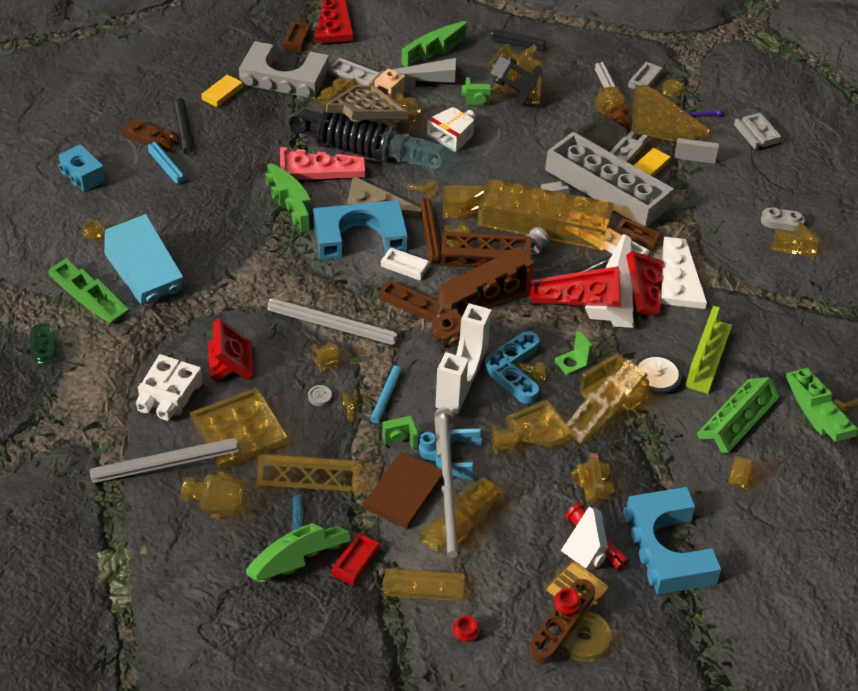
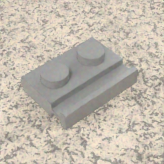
(757, 130)

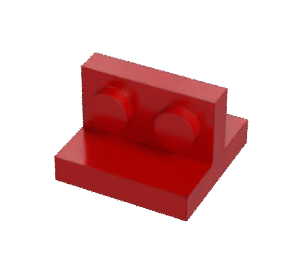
(229, 352)

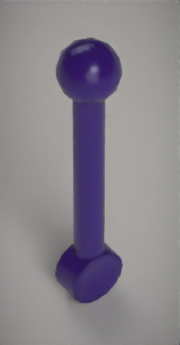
(719, 113)

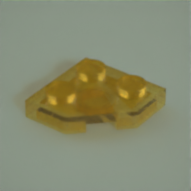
(539, 425)

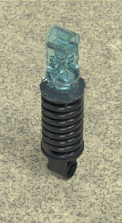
(367, 138)

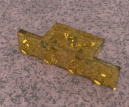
(506, 51)

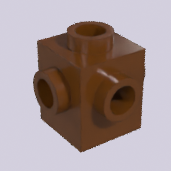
(447, 328)

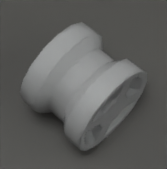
(539, 239)

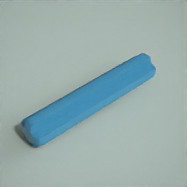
(166, 163)

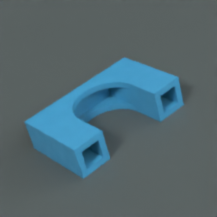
(382, 216)
(668, 569)

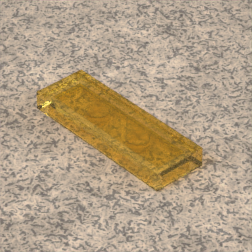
(423, 584)

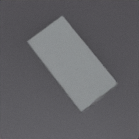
(646, 75)
(696, 150)

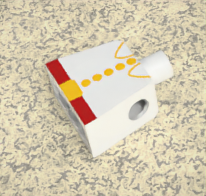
(451, 128)

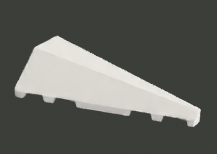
(622, 315)

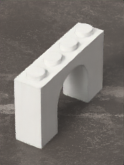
(459, 370)

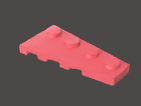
(320, 165)

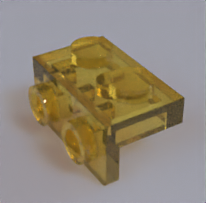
(339, 86)

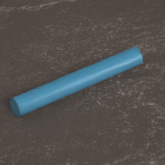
(385, 395)

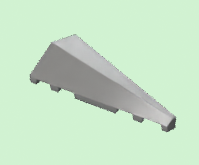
(435, 71)

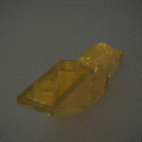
(469, 510)

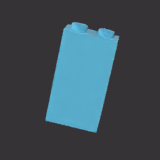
(142, 260)

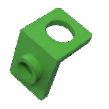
(580, 354)

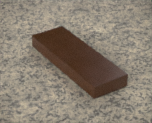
(410, 300)

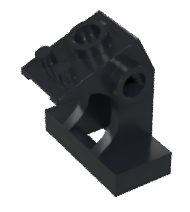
(525, 83)

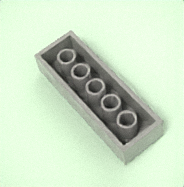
(609, 179)

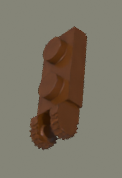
(147, 134)

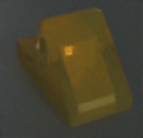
(801, 242)

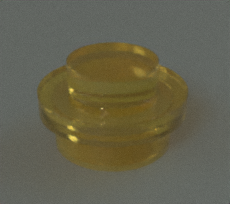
(93, 230)

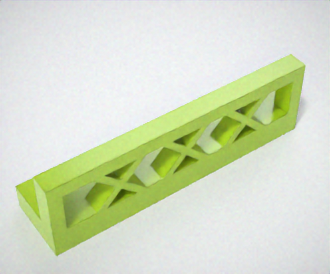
(708, 353)

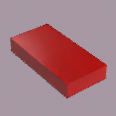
(356, 559)

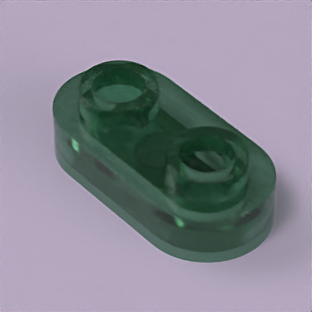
(42, 343)

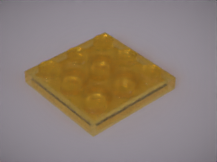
(240, 417)

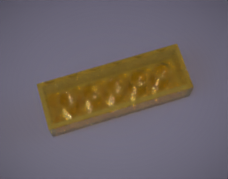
(561, 215)

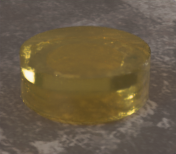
(672, 88)

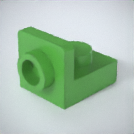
(401, 429)

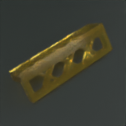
(308, 462)

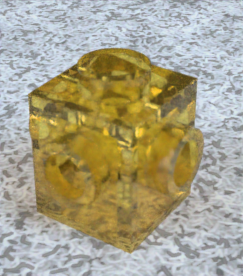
(608, 98)

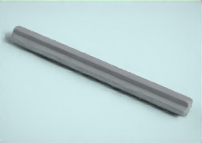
(332, 321)
(164, 460)

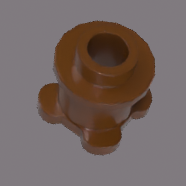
(620, 116)

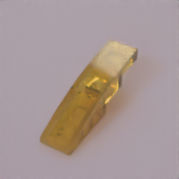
(606, 401)

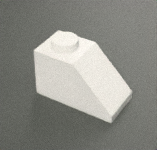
(588, 540)

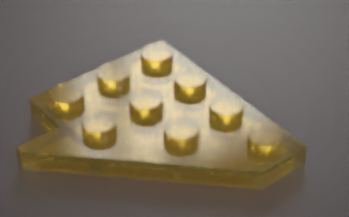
(661, 118)

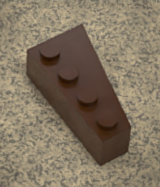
(489, 284)

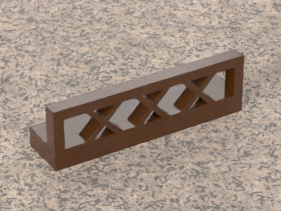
(476, 257)

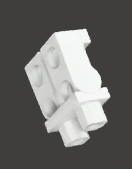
(168, 388)

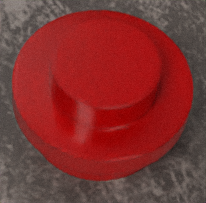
(567, 601)
(466, 628)

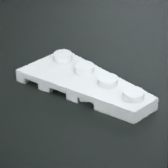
(680, 277)

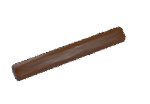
(430, 230)

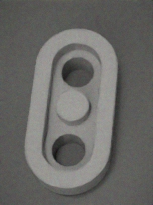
(781, 219)

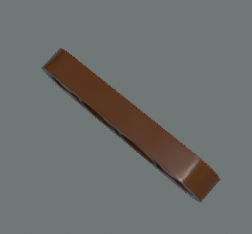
(563, 621)

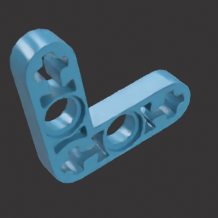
(508, 368)

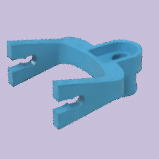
(428, 450)

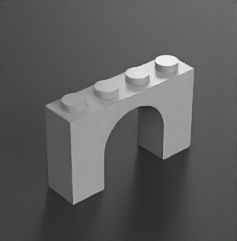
(304, 81)

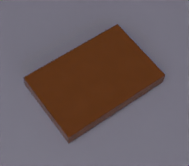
(403, 490)

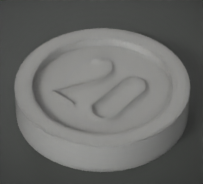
(319, 395)

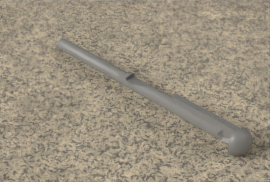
(442, 418)

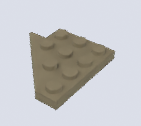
(366, 103)

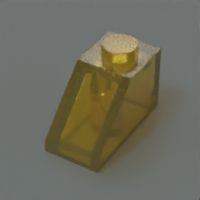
(535, 93)
(461, 201)

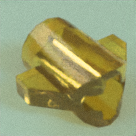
(741, 471)

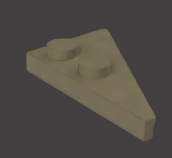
(363, 192)

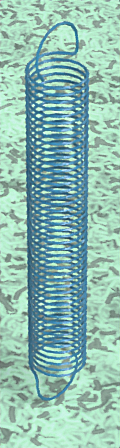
(297, 508)

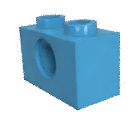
(81, 168)

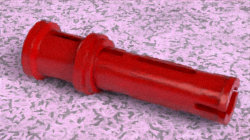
(612, 553)

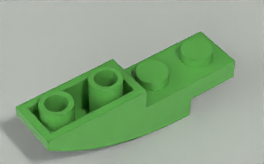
(289, 194)
(818, 406)
(289, 551)

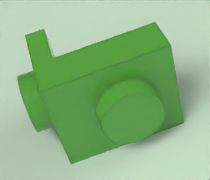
(476, 93)

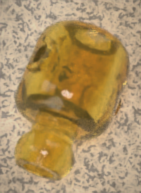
(218, 494)

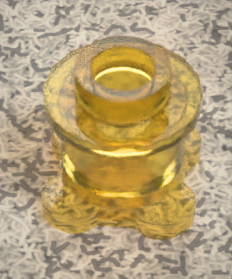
(461, 228)
(325, 355)
(503, 438)

